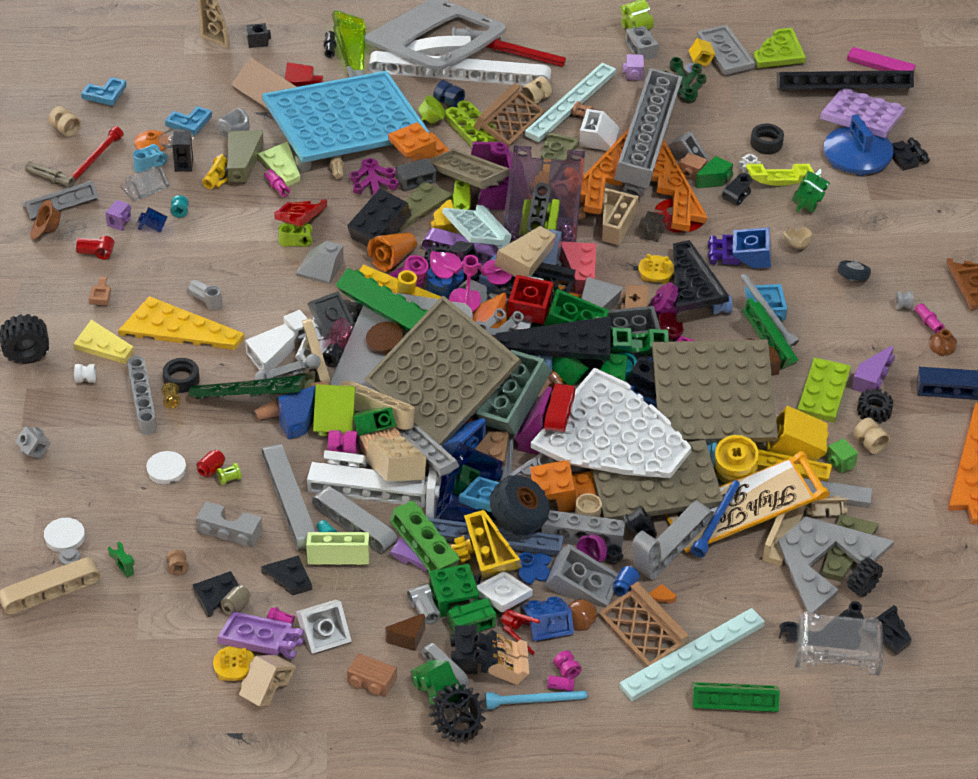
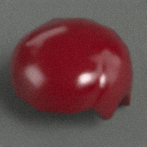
(668, 322)

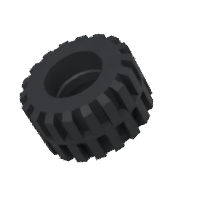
(24, 338)

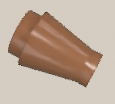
(268, 410)

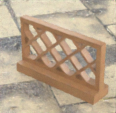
(499, 108)
(656, 613)

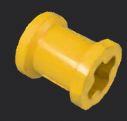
(221, 167)

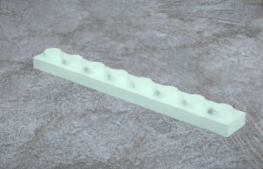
(564, 106)
(691, 654)

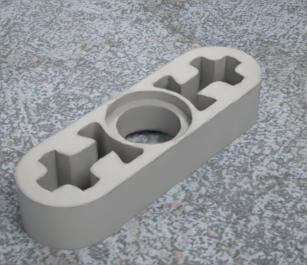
(432, 652)

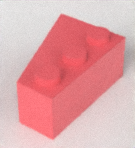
(580, 258)

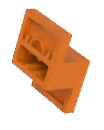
(416, 142)
(560, 484)

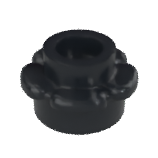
(614, 553)

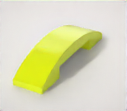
(778, 177)

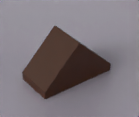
(406, 633)

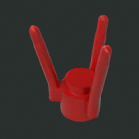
(513, 620)

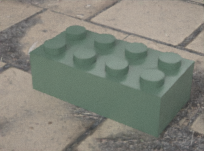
(515, 396)

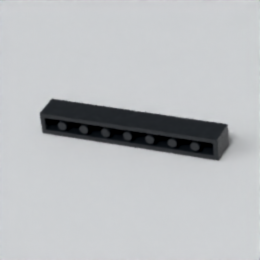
(845, 79)

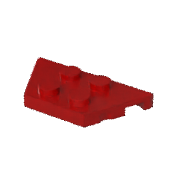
(299, 212)

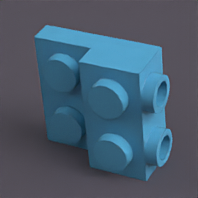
(774, 297)
(478, 494)

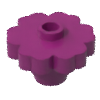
(665, 299)

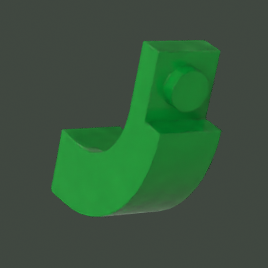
(569, 369)

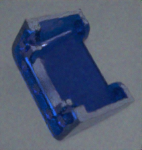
(448, 504)

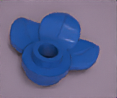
(534, 567)

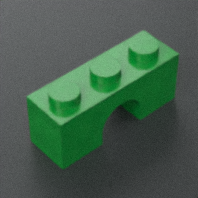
(624, 341)

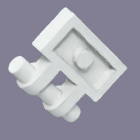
(349, 459)

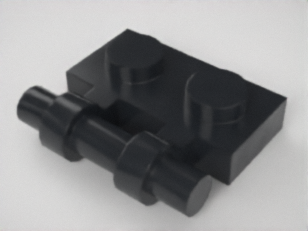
(905, 158)

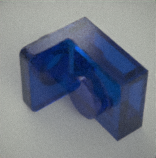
(152, 219)

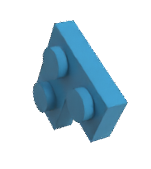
(107, 94)
(191, 122)

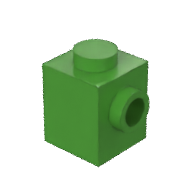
(842, 456)

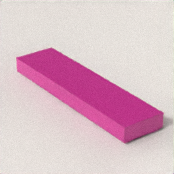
(877, 61)

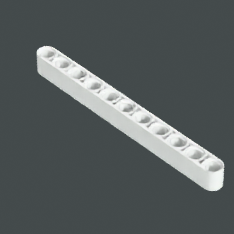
(464, 70)

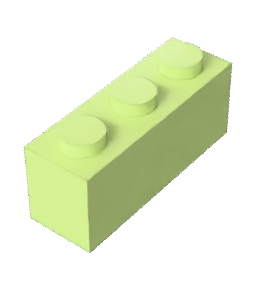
(338, 548)

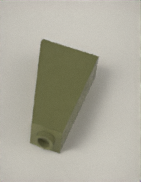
(243, 153)

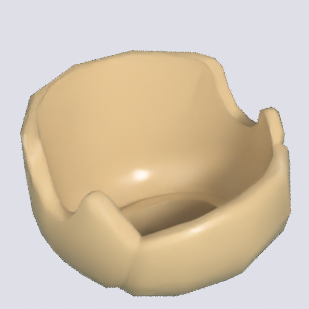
(797, 239)

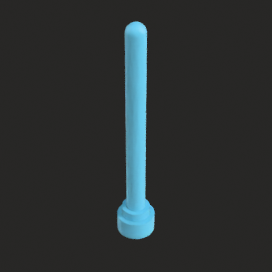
(494, 700)

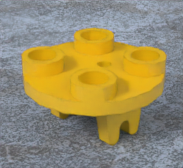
(656, 268)
(224, 663)

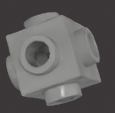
(32, 442)

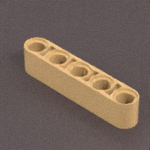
(369, 398)
(49, 585)

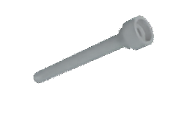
(791, 339)

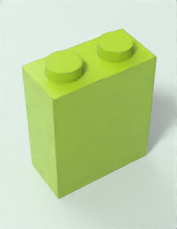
(334, 408)

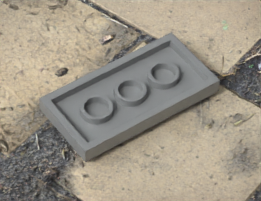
(729, 52)

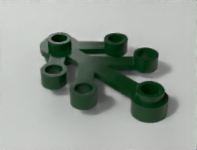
(688, 93)

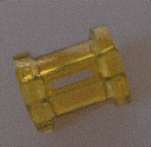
(173, 394)

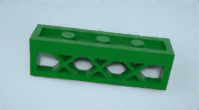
(768, 331)
(735, 696)

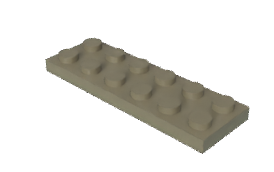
(469, 168)

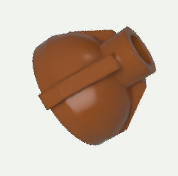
(943, 343)

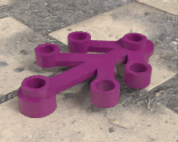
(370, 167)

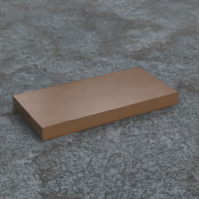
(257, 79)

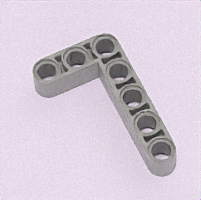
(654, 555)

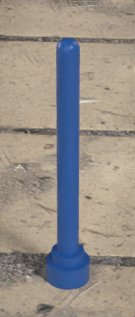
(700, 546)

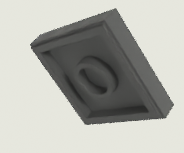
(328, 310)

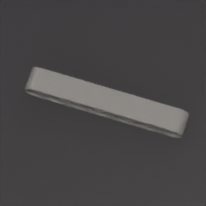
(288, 494)

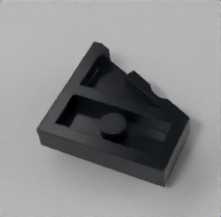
(289, 574)
(213, 590)
(894, 632)

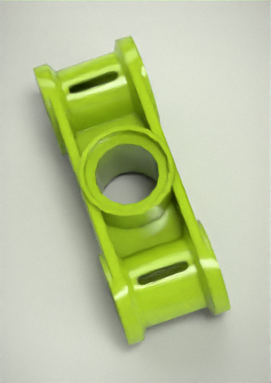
(461, 195)

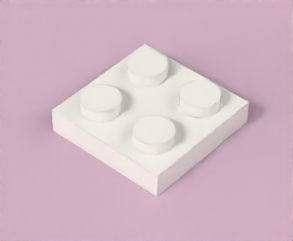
(504, 591)

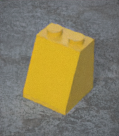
(799, 433)

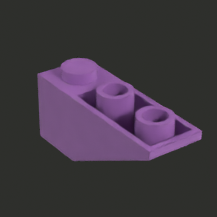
(871, 371)

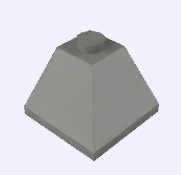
(322, 262)

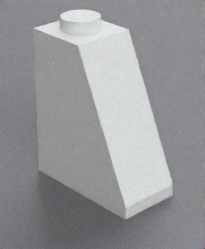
(271, 347)

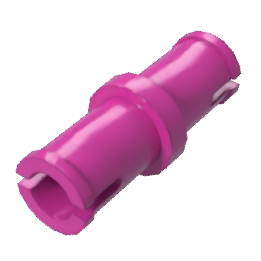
(277, 182)
(929, 318)

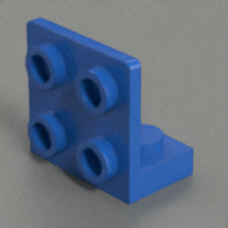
(553, 615)

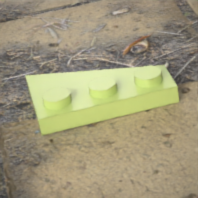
(282, 162)

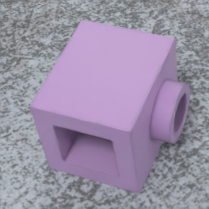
(634, 67)

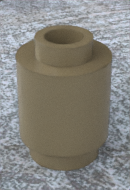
(235, 599)

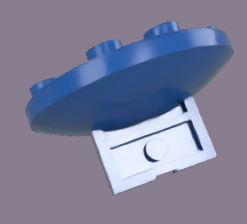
(857, 149)

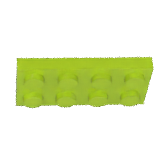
(824, 389)

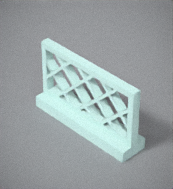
(478, 226)

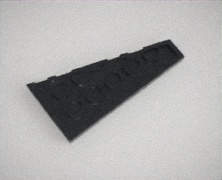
(695, 280)
(570, 340)

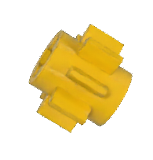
(463, 548)

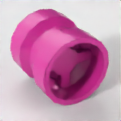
(565, 662)

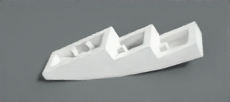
(438, 45)

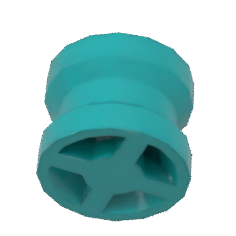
(179, 206)

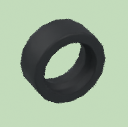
(769, 130)
(181, 364)

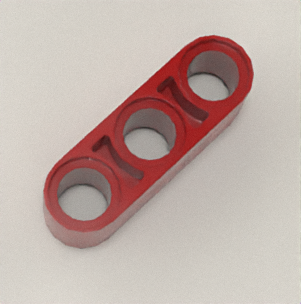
(559, 407)

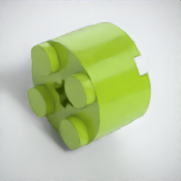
(636, 15)

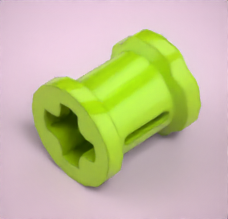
(229, 473)

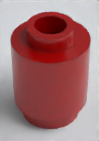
(210, 463)

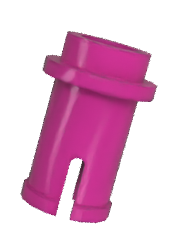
(276, 614)
(561, 683)

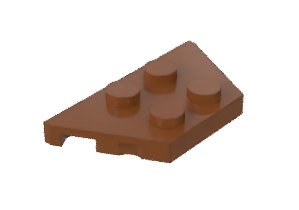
(966, 279)

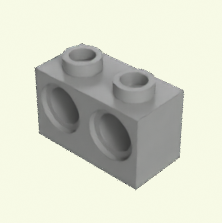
(641, 42)

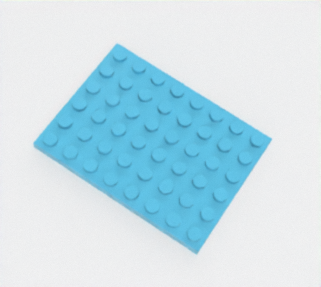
(341, 115)

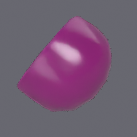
(593, 546)

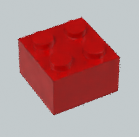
(530, 298)

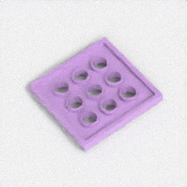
(875, 112)

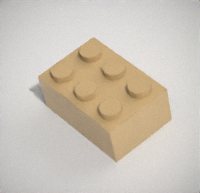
(396, 459)

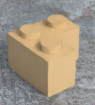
(264, 677)

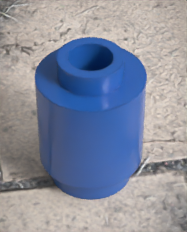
(626, 578)

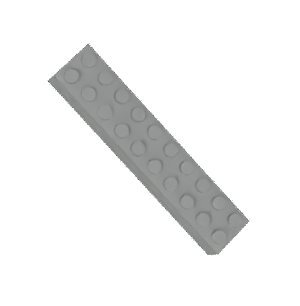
(648, 128)

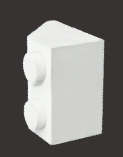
(324, 626)

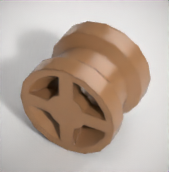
(177, 562)

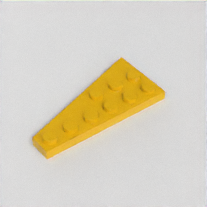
(177, 325)

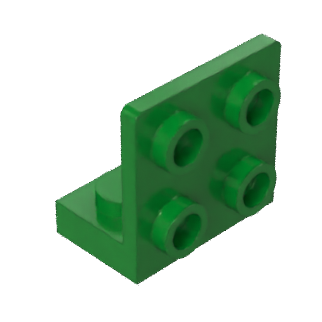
(451, 586)

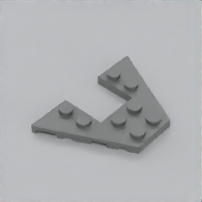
(812, 540)

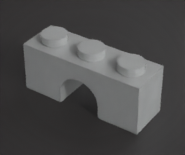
(243, 531)

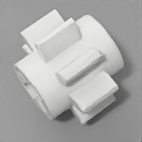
(748, 159)

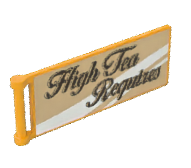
(764, 497)

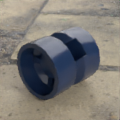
(448, 94)

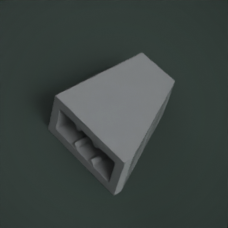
(601, 293)

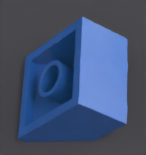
(753, 247)
(470, 435)

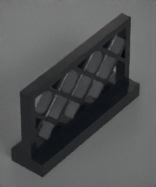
(548, 272)

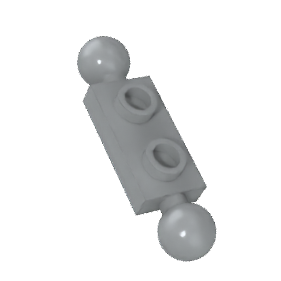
(312, 361)

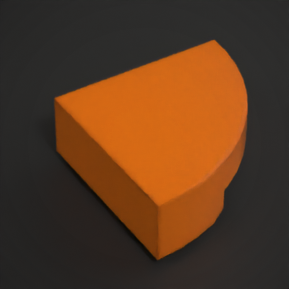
(663, 594)

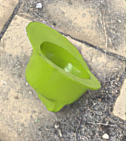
(431, 110)

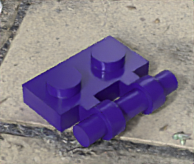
(725, 254)

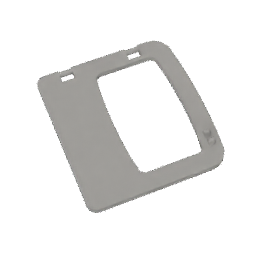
(426, 16)
(357, 358)

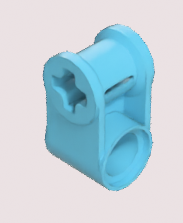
(148, 158)

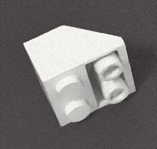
(598, 130)

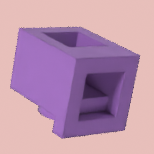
(118, 215)

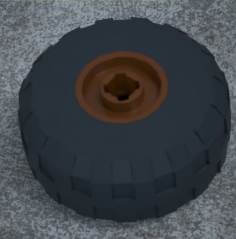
(519, 505)

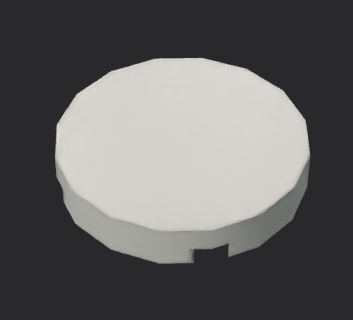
(166, 467)
(64, 534)

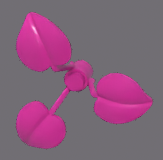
(446, 264)

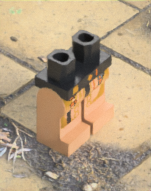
(501, 656)

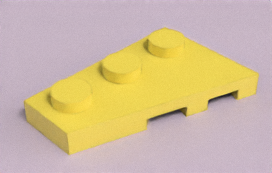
(103, 343)

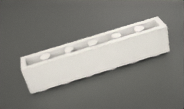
(365, 484)

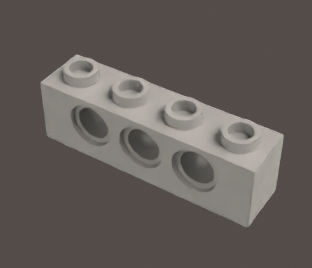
(576, 526)

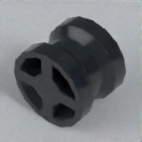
(332, 355)

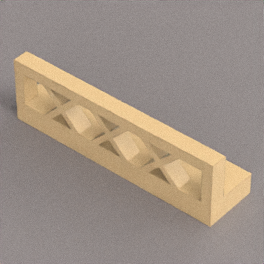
(781, 526)

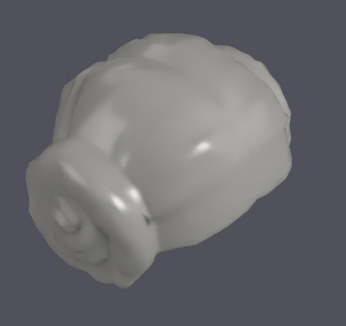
(233, 121)

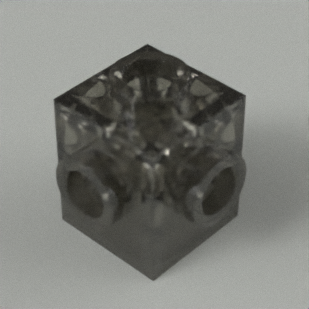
(652, 226)

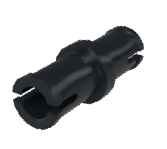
(330, 44)

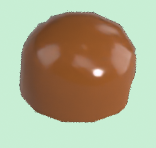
(583, 614)

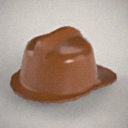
(46, 221)

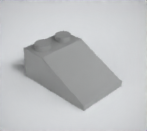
(581, 577)

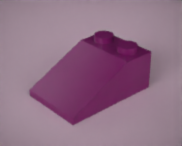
(533, 423)

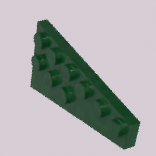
(253, 387)

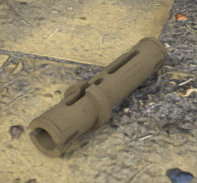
(55, 176)

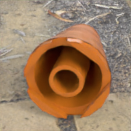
(390, 249)

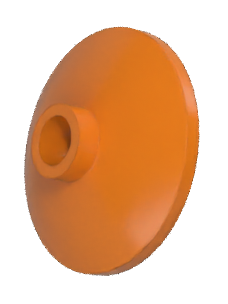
(147, 138)

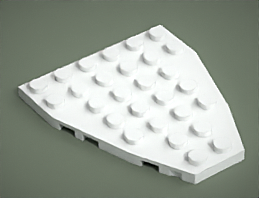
(615, 432)

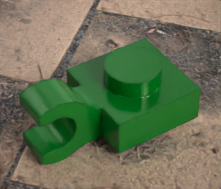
(123, 561)

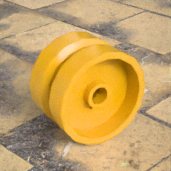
(735, 458)

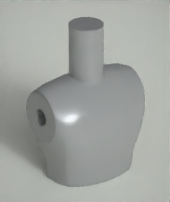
(633, 189)

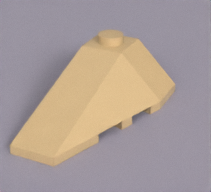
(213, 22)

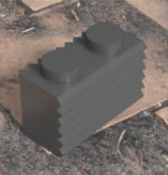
(414, 173)

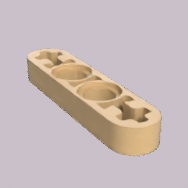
(315, 349)

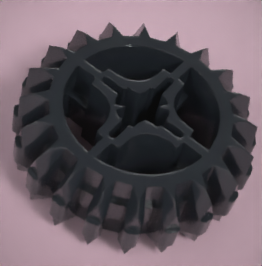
(467, 700)

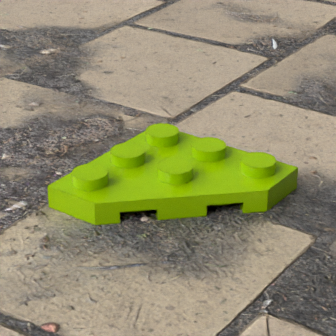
(779, 50)

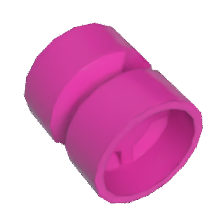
(417, 265)
(343, 442)

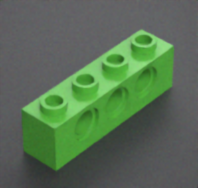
(423, 537)

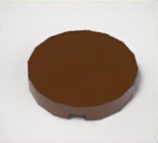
(383, 337)

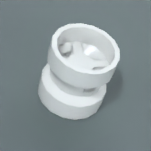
(84, 373)

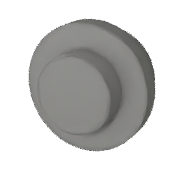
(68, 556)

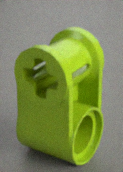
(294, 235)

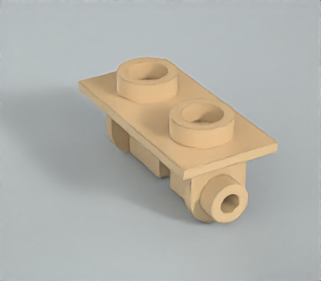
(834, 505)

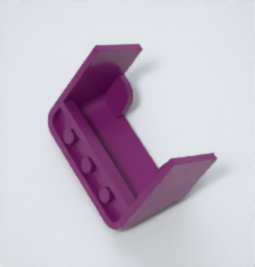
(499, 153)

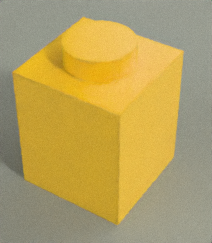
(702, 52)

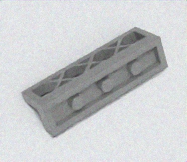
(63, 198)

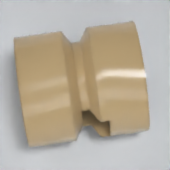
(537, 90)
(64, 121)
(871, 436)
(588, 505)

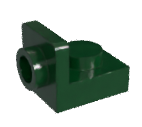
(463, 478)

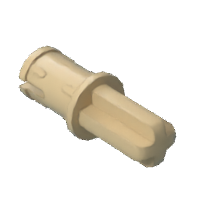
(336, 165)

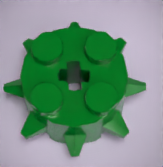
(810, 191)

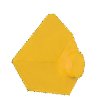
(440, 221)

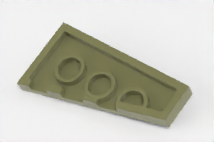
(557, 146)
(423, 200)
(837, 562)

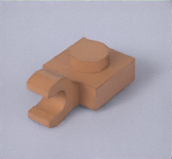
(100, 294)

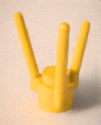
(212, 178)

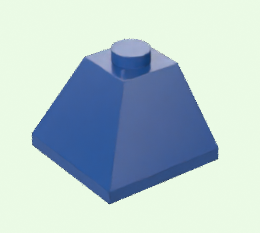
(297, 412)

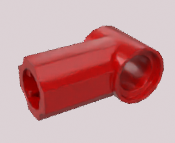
(100, 247)

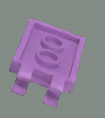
(261, 635)

